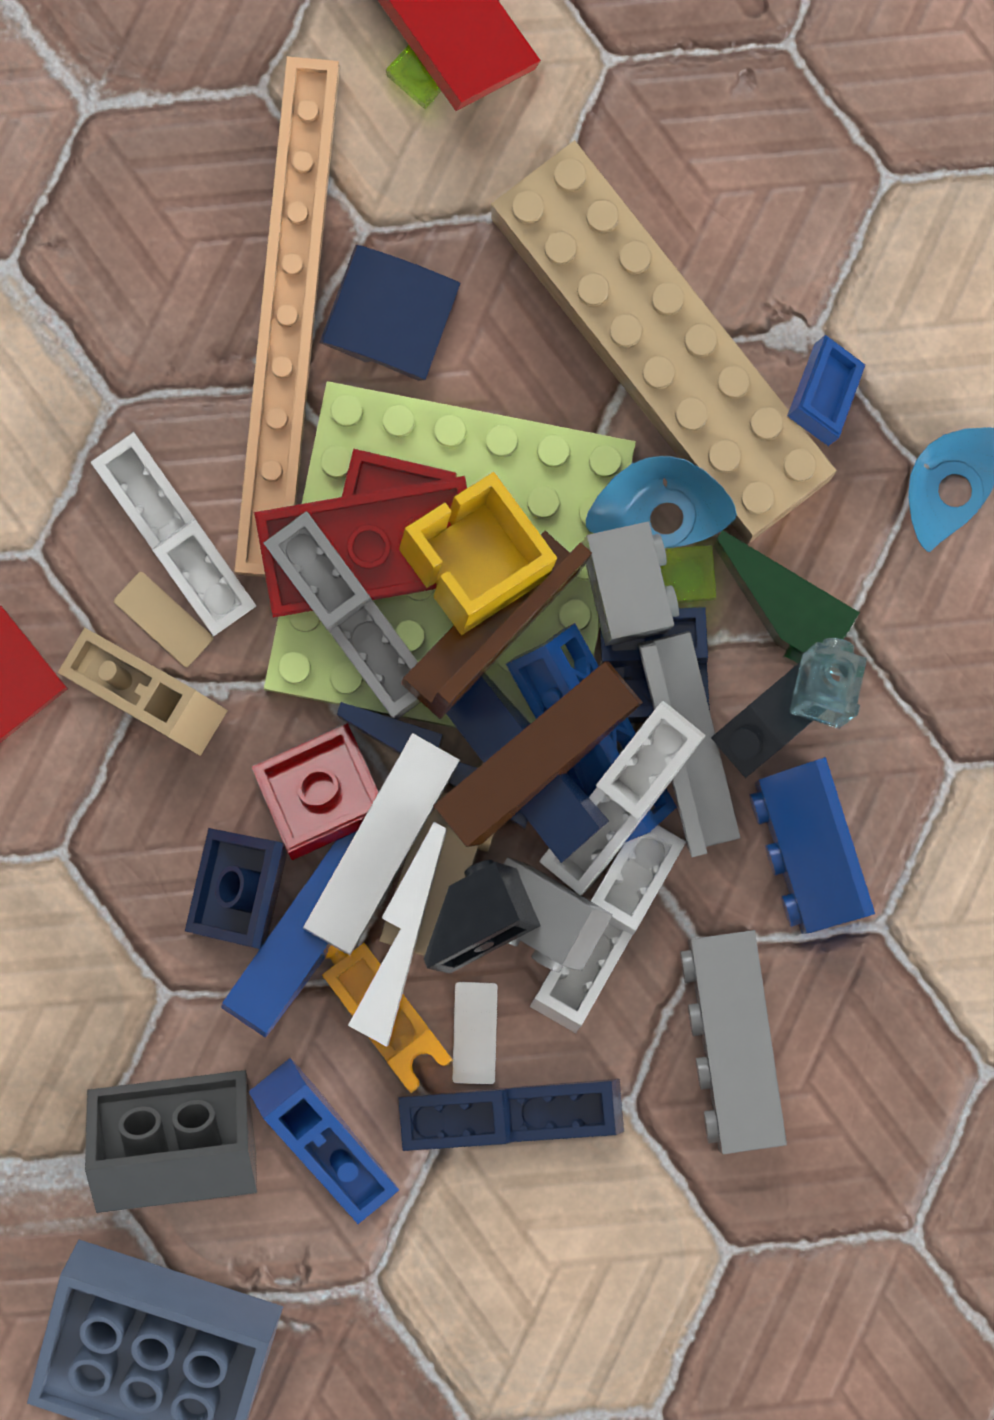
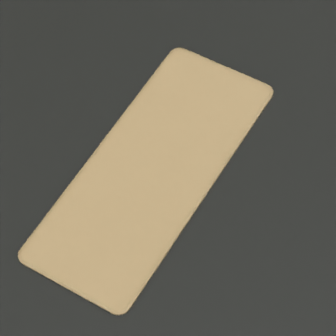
(163, 619)

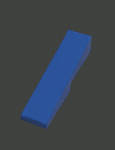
(286, 957)

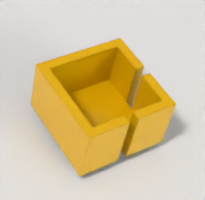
(481, 559)

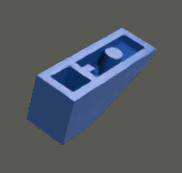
(322, 1140)

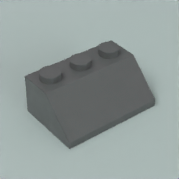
(170, 1141)

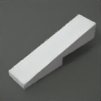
(173, 533)
(629, 792)
(381, 844)
(627, 895)
(406, 910)

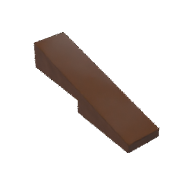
(538, 755)

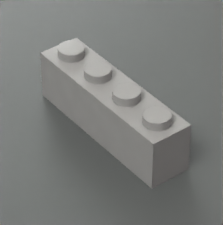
(735, 1042)

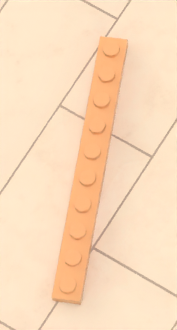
(288, 298)

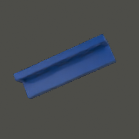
(545, 678)

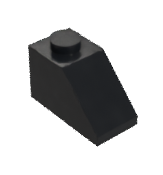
(762, 726)
(480, 916)

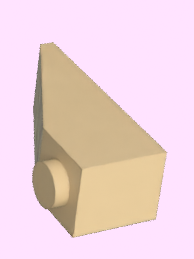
(143, 691)

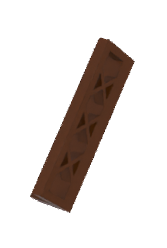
(460, 661)

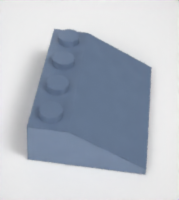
(149, 1343)

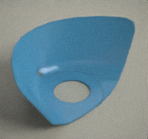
(963, 453)
(640, 489)

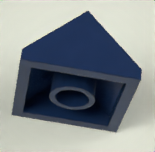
(236, 888)

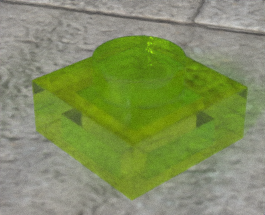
(413, 77)
(690, 573)

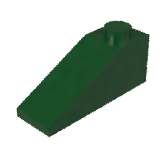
(786, 604)

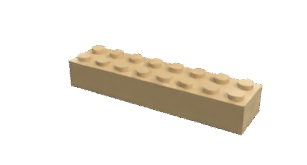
(660, 339)

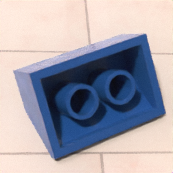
(811, 847)

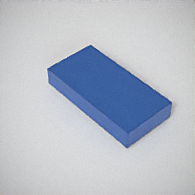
(826, 390)

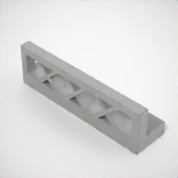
(701, 782)

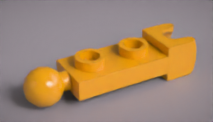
(410, 1035)

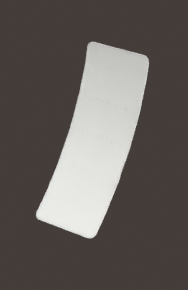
(475, 1033)

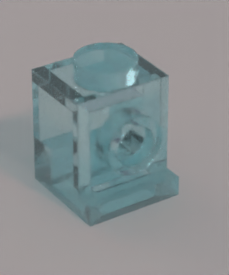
(818, 694)

